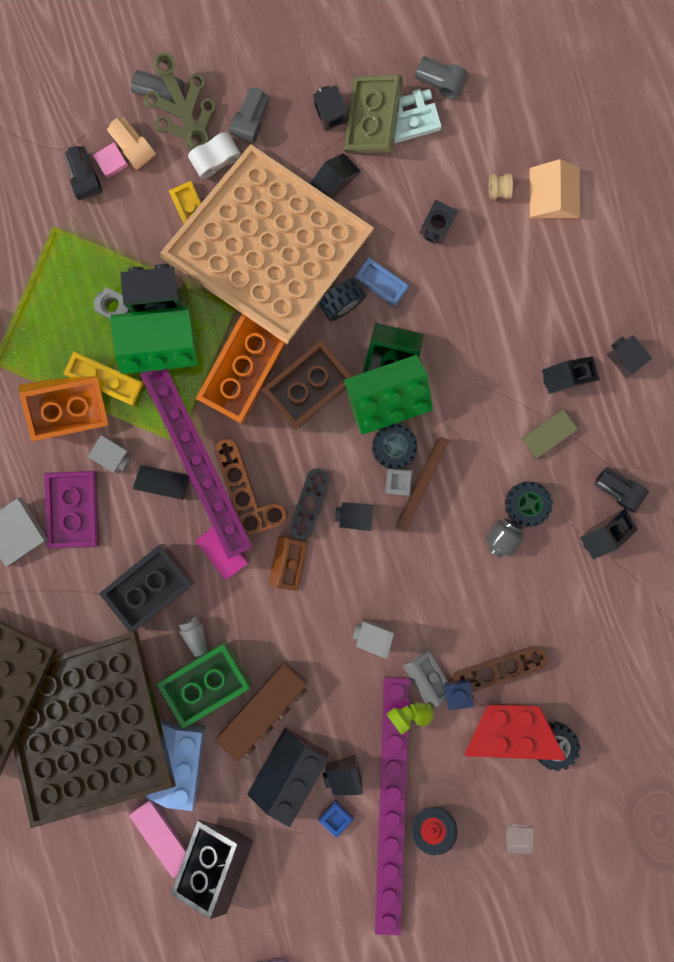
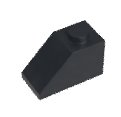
(570, 374)
(354, 516)
(609, 534)
(343, 777)

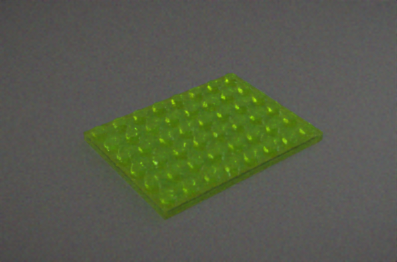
(60, 318)

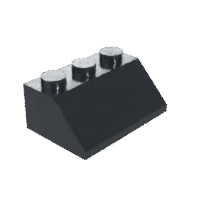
(287, 776)
(211, 868)

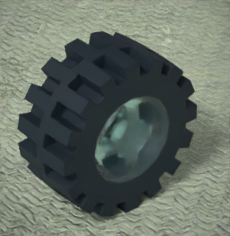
(398, 438)

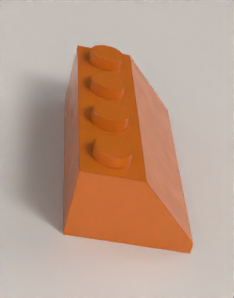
(241, 370)

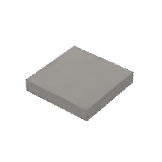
(18, 532)

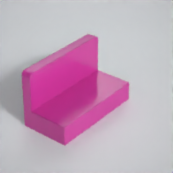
(212, 548)

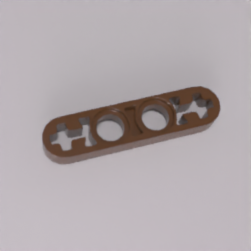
(500, 673)

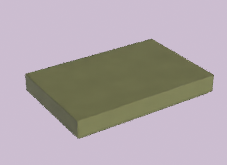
(373, 114)

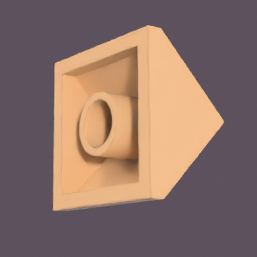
(554, 190)

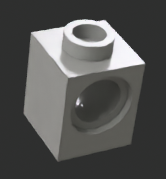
(103, 301)
(110, 455)

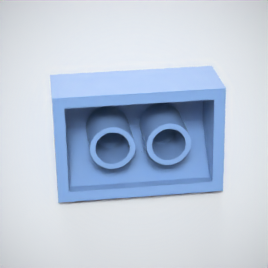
(185, 756)

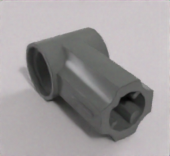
(447, 79)
(144, 82)
(247, 122)

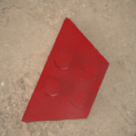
(514, 733)

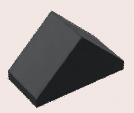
(335, 175)

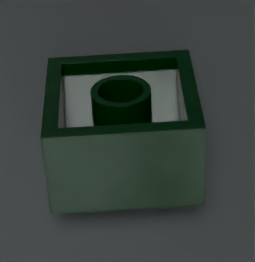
(391, 345)

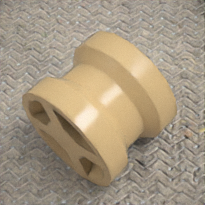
(500, 186)

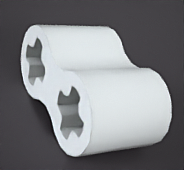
(214, 155)

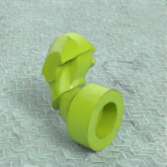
(420, 713)

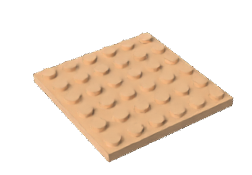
(267, 243)

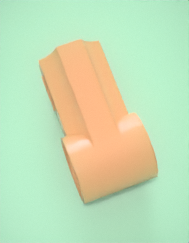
(134, 147)

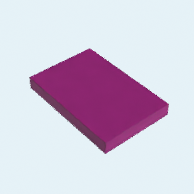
(71, 509)

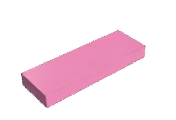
(159, 836)

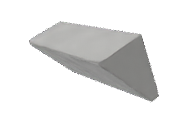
(427, 678)

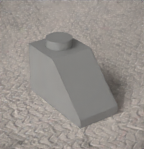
(373, 637)

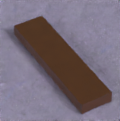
(422, 484)

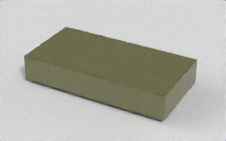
(549, 433)

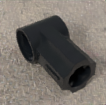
(84, 179)
(626, 492)

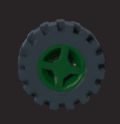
(537, 501)

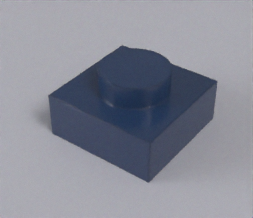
(459, 694)

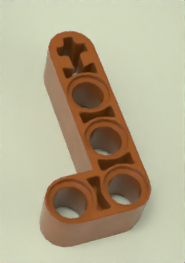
(244, 485)

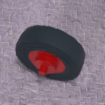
(434, 831)

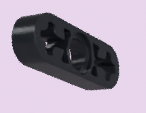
(297, 519)

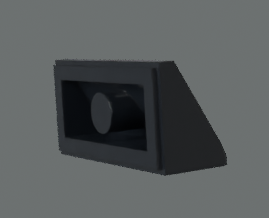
(161, 482)

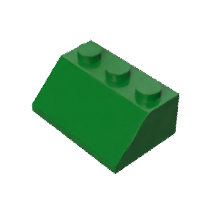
(154, 340)

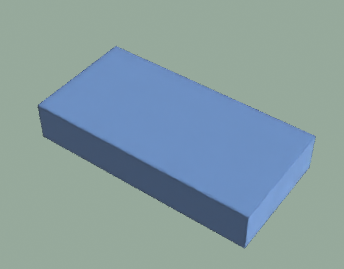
(381, 282)

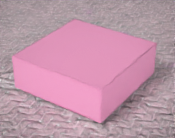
(110, 160)

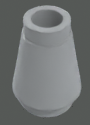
(194, 635)

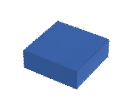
(335, 818)

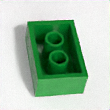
(389, 394)
(204, 684)

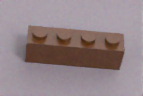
(261, 711)

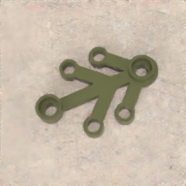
(182, 107)

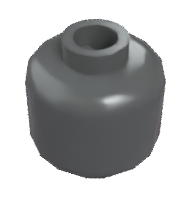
(504, 538)

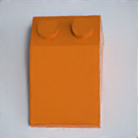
(62, 406)

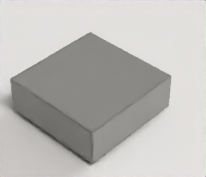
(398, 482)

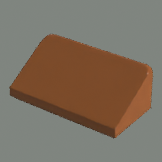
(287, 563)

